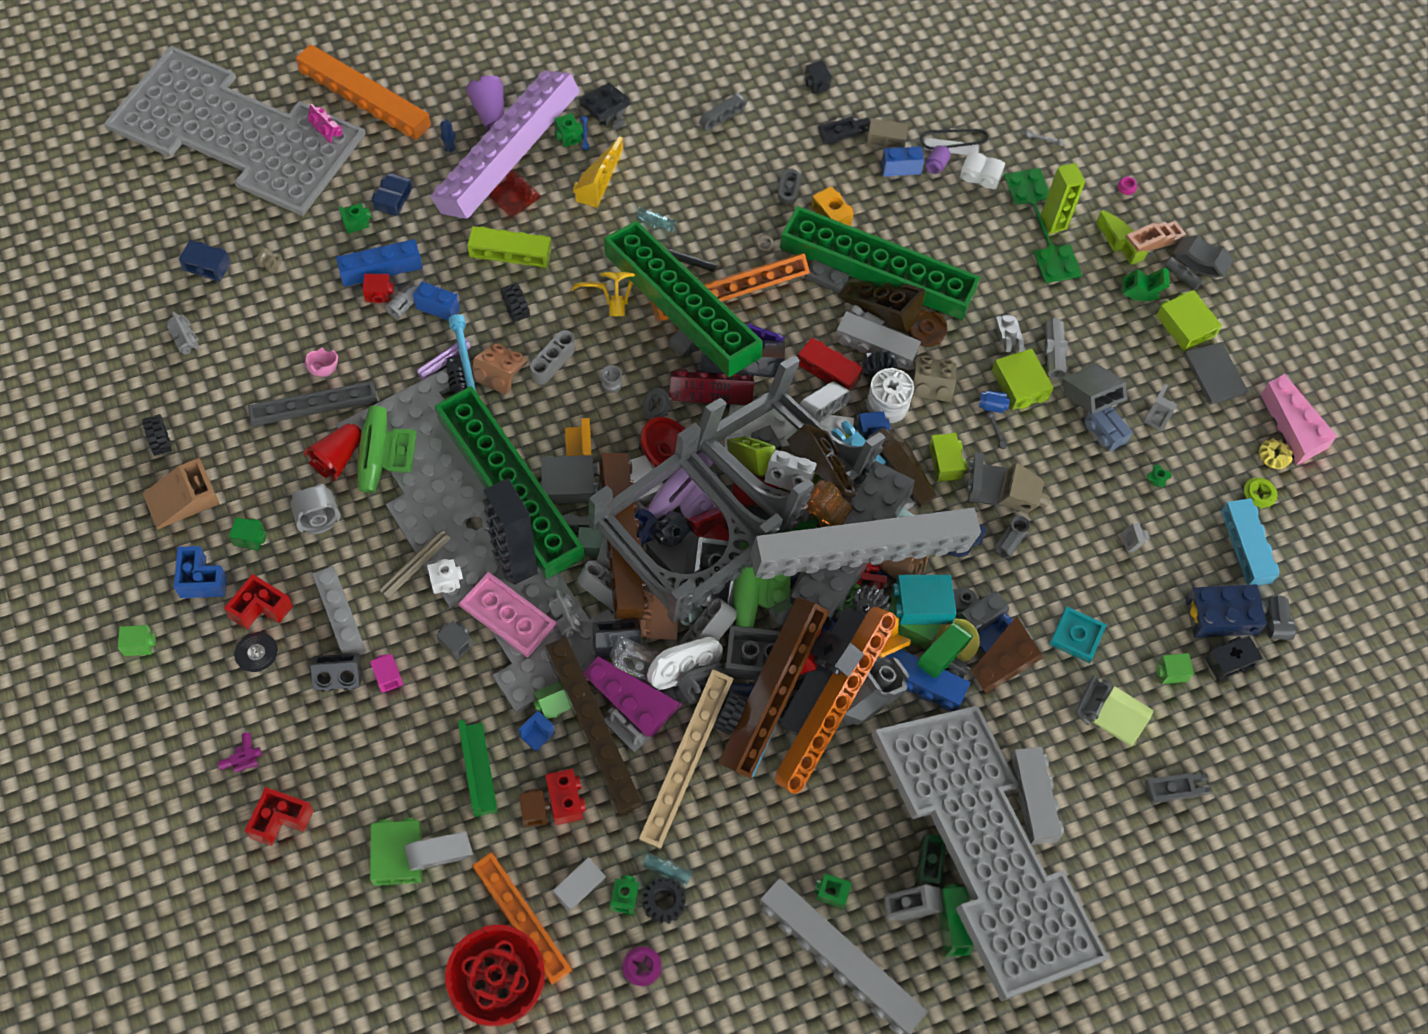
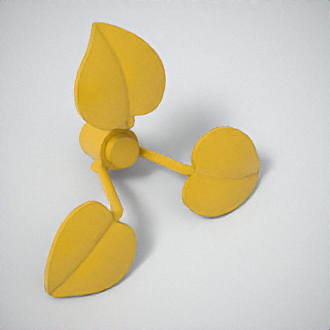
(617, 303)

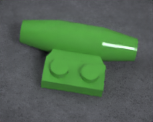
(382, 449)
(752, 591)

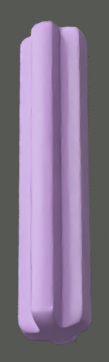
(440, 360)

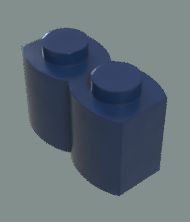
(392, 194)

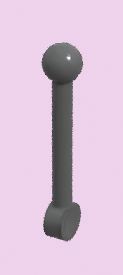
(1003, 444)

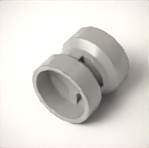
(611, 379)

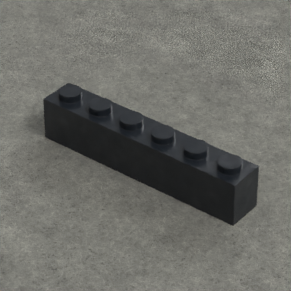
(815, 681)

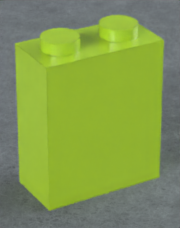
(1188, 320)
(1022, 379)

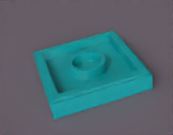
(1078, 634)

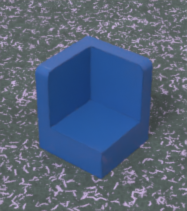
(536, 731)

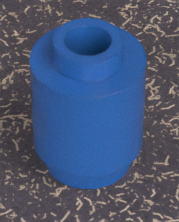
(994, 401)

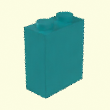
(924, 599)

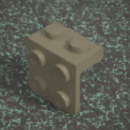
(934, 378)

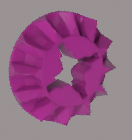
(638, 955)

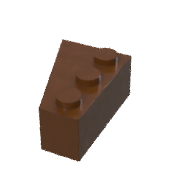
(1007, 657)

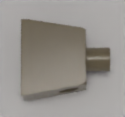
(1022, 489)

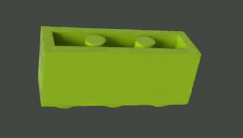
(751, 453)

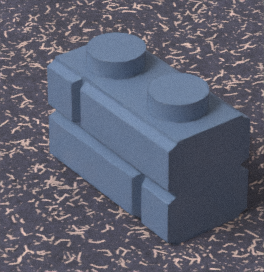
(1108, 428)

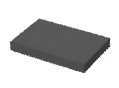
(1216, 373)

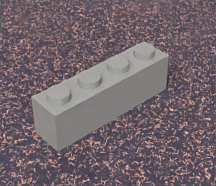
(870, 336)
(339, 611)
(1036, 796)

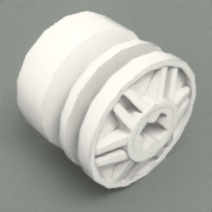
(890, 392)

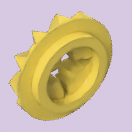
(1267, 453)

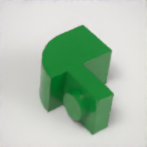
(1143, 286)

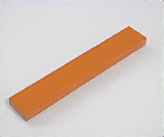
(520, 914)

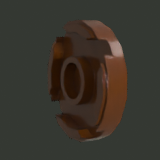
(929, 328)

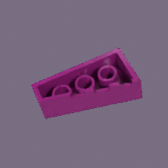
(635, 698)

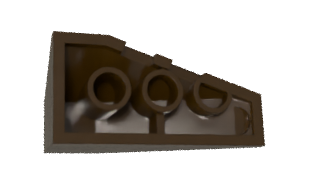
(821, 449)

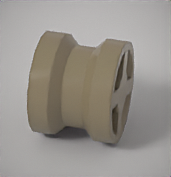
(269, 260)

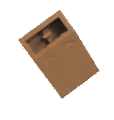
(180, 494)

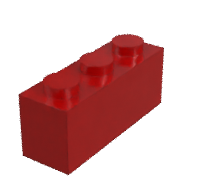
(829, 364)

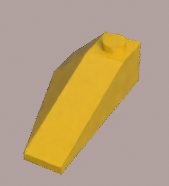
(596, 178)

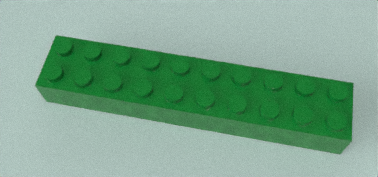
(878, 261)
(683, 298)
(496, 459)

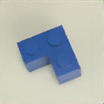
(196, 579)

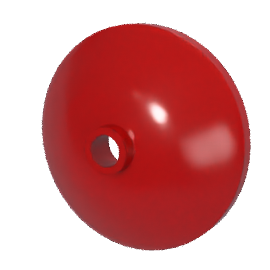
(659, 439)

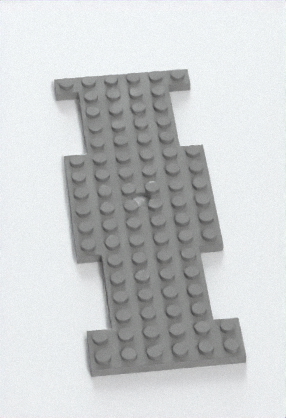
(443, 496)

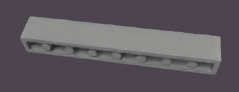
(842, 958)

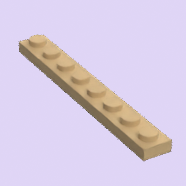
(686, 759)

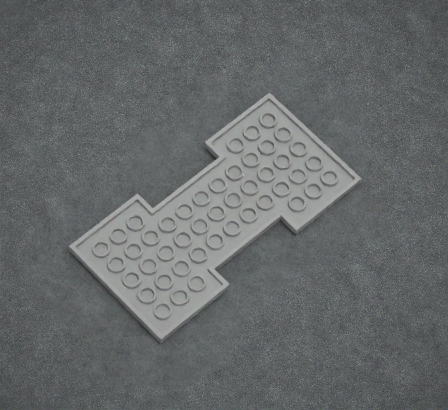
(191, 105)
(1019, 919)

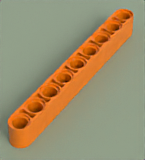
(834, 703)

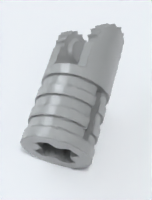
(401, 302)

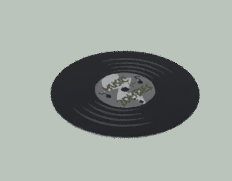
(256, 652)

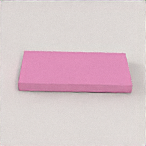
(508, 614)

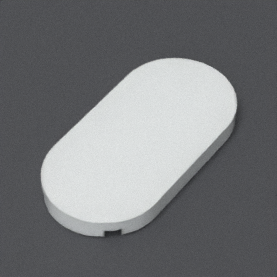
(676, 661)

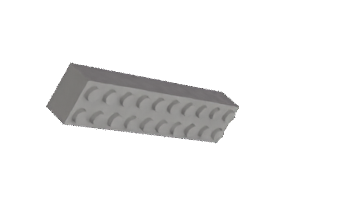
(864, 543)

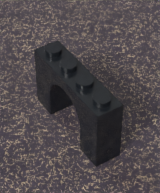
(767, 366)

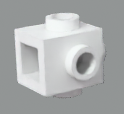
(444, 576)

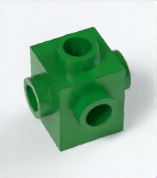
(568, 130)

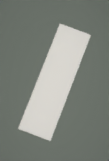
(957, 150)

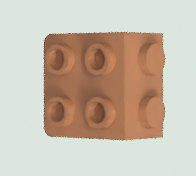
(497, 367)

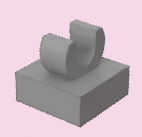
(1134, 537)

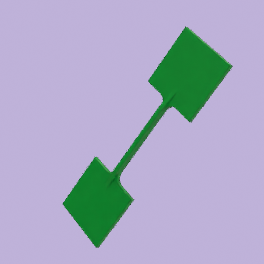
(1054, 262)

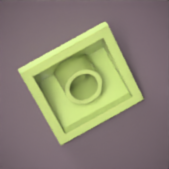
(1123, 716)

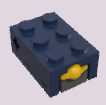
(1225, 611)

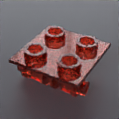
(514, 194)

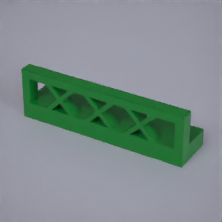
(477, 768)

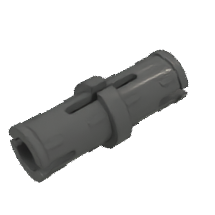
(1183, 273)

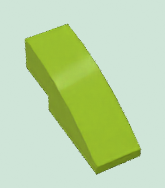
(1115, 233)

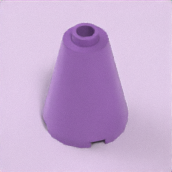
(487, 99)

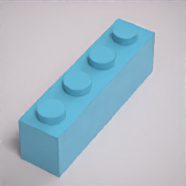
(1250, 542)

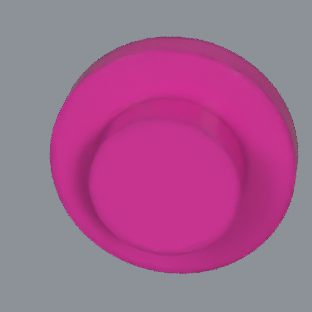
(1127, 186)

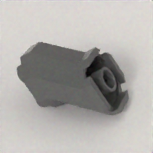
(880, 688)

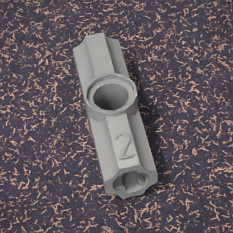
(1055, 348)

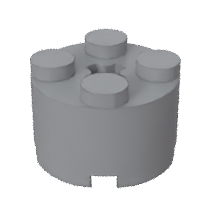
(314, 509)

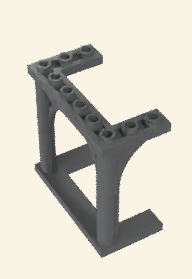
(788, 505)
(683, 598)

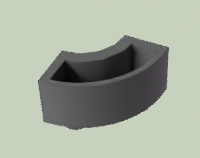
(1203, 257)

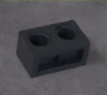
(335, 666)

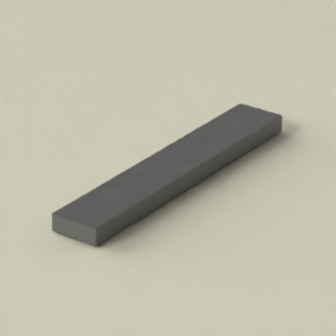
(312, 403)

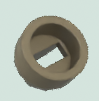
(766, 246)

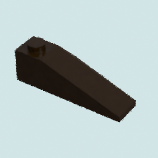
(894, 305)
(902, 459)

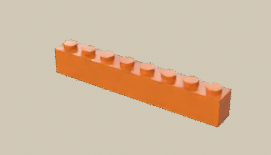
(363, 92)
(752, 279)

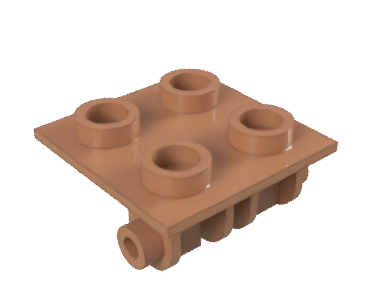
(655, 622)

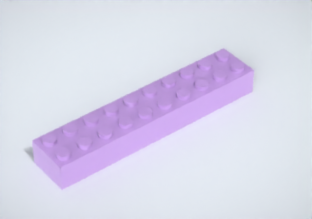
(505, 144)

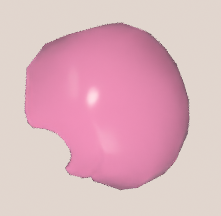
(321, 363)

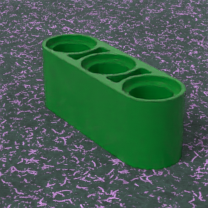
(944, 650)

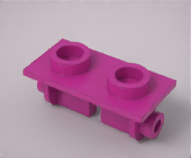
(323, 123)

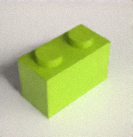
(947, 457)

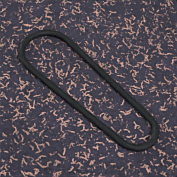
(955, 130)

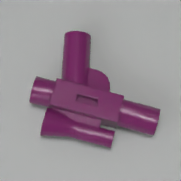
(244, 756)

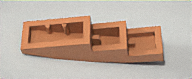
(1156, 236)

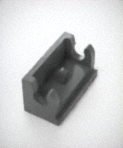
(695, 681)

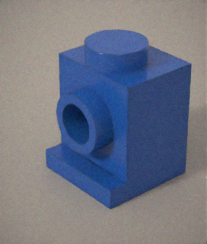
(872, 422)

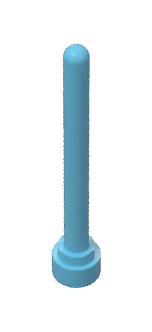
(457, 324)

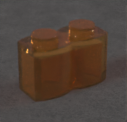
(828, 504)

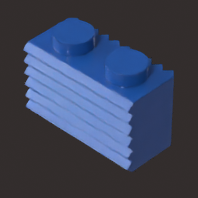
(902, 161)
(436, 301)

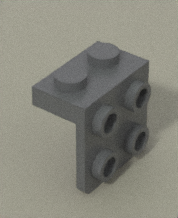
(984, 481)

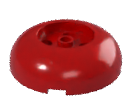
(467, 967)

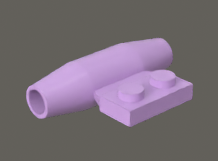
(681, 492)

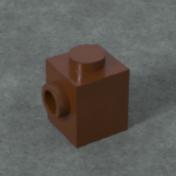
(534, 808)

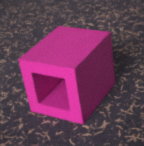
(386, 672)

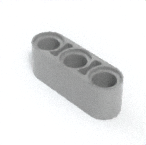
(556, 349)
(826, 401)
(597, 581)
(712, 622)
(438, 851)

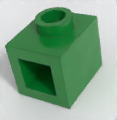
(247, 533)

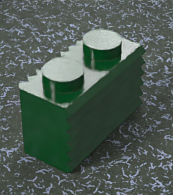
(930, 861)

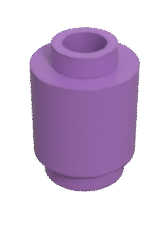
(938, 159)

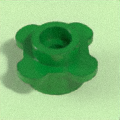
(1155, 479)

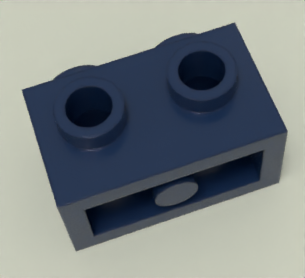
(204, 260)

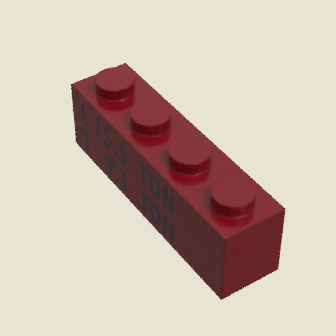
(709, 387)

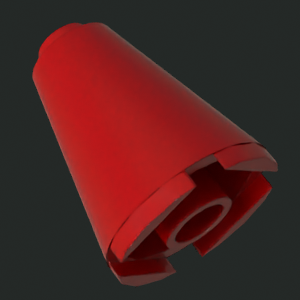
(334, 451)

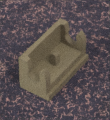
(886, 134)

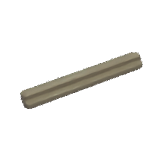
(414, 563)

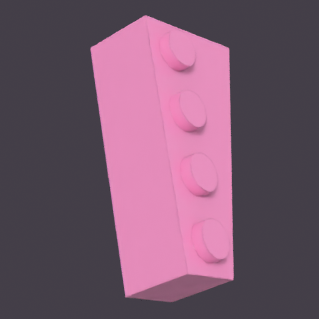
(1297, 420)

